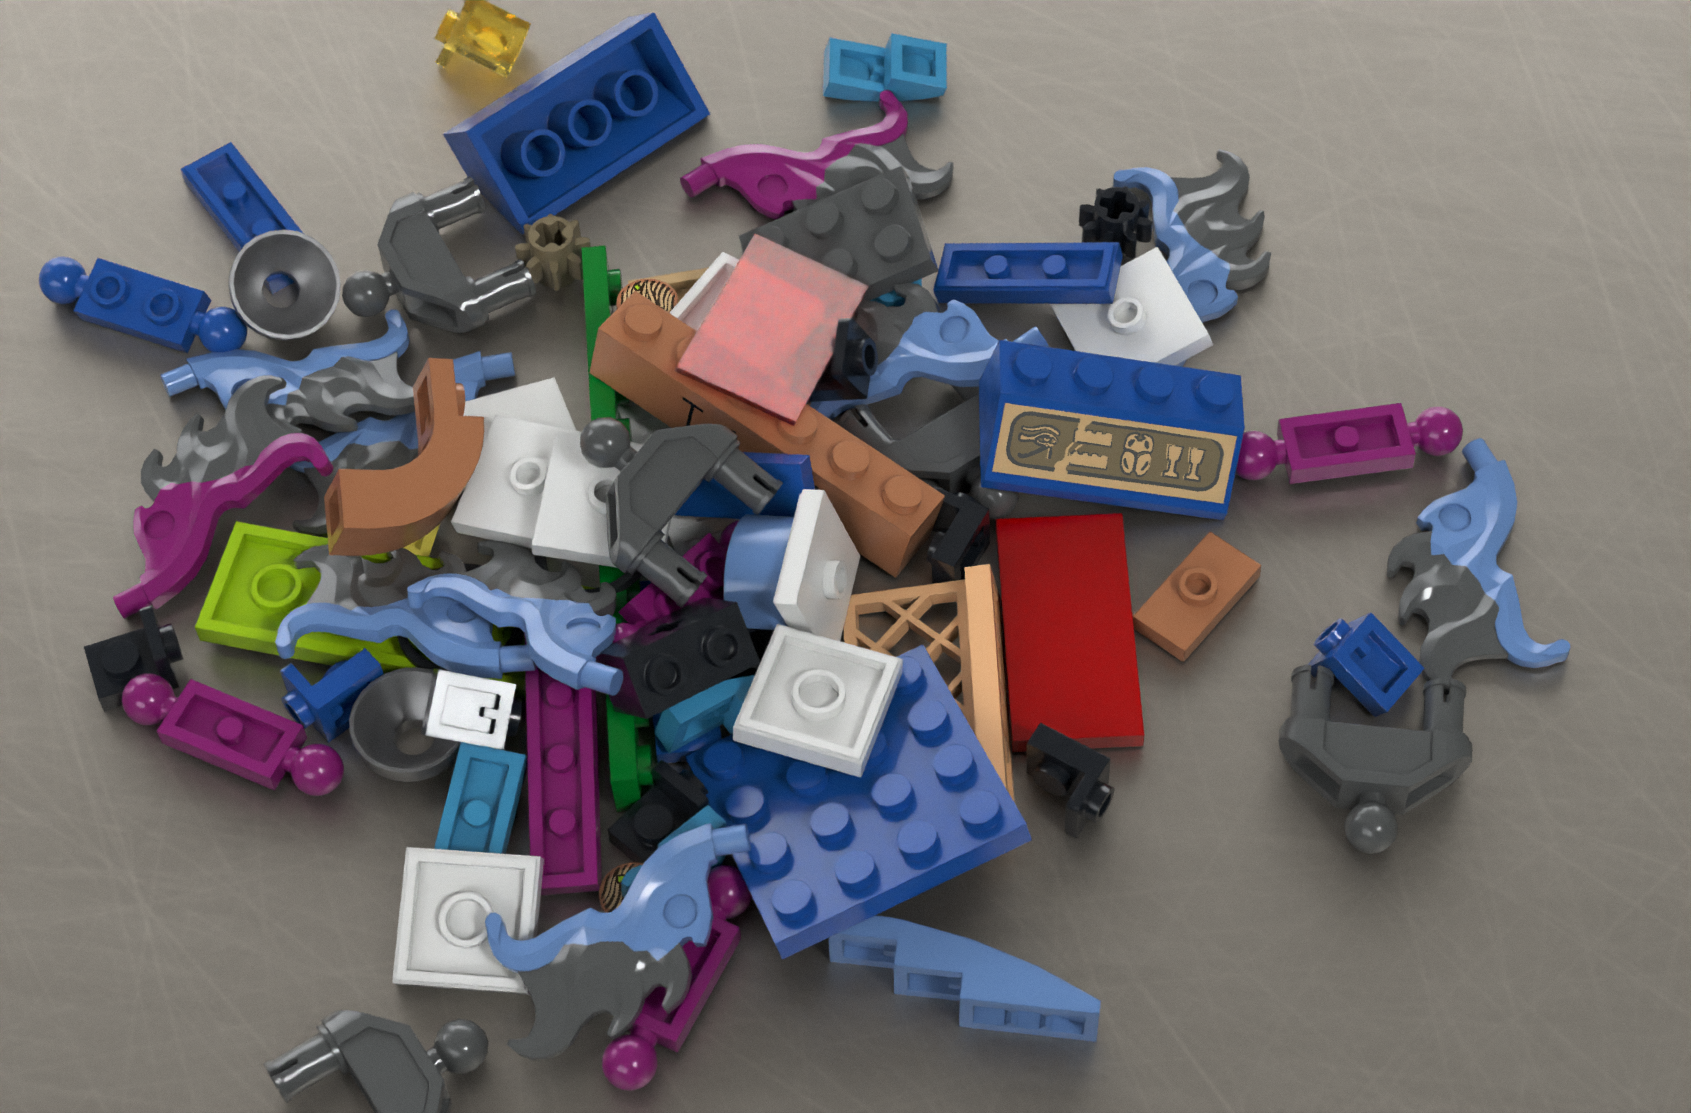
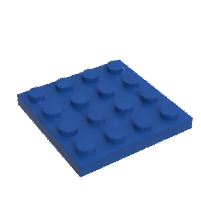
(853, 846)

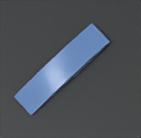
(991, 986)

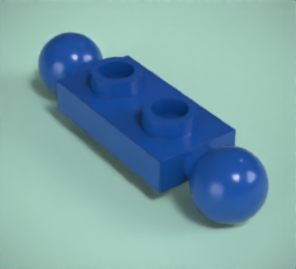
(142, 305)

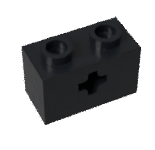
(679, 656)

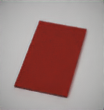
(771, 329)

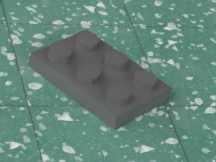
(862, 232)

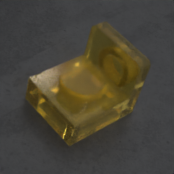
(482, 35)

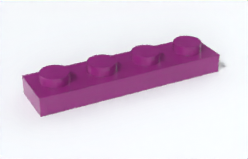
(563, 784)

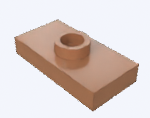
(1196, 596)

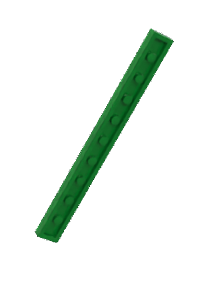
(629, 762)

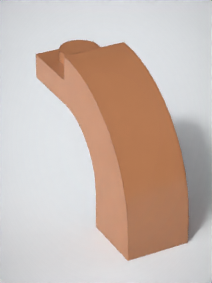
(398, 506)

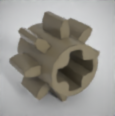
(553, 251)

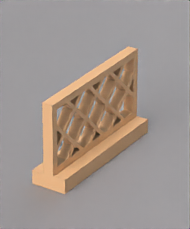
(980, 649)

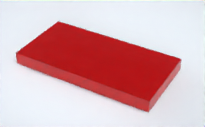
(1069, 629)

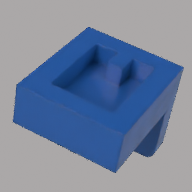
(1367, 661)
(331, 699)

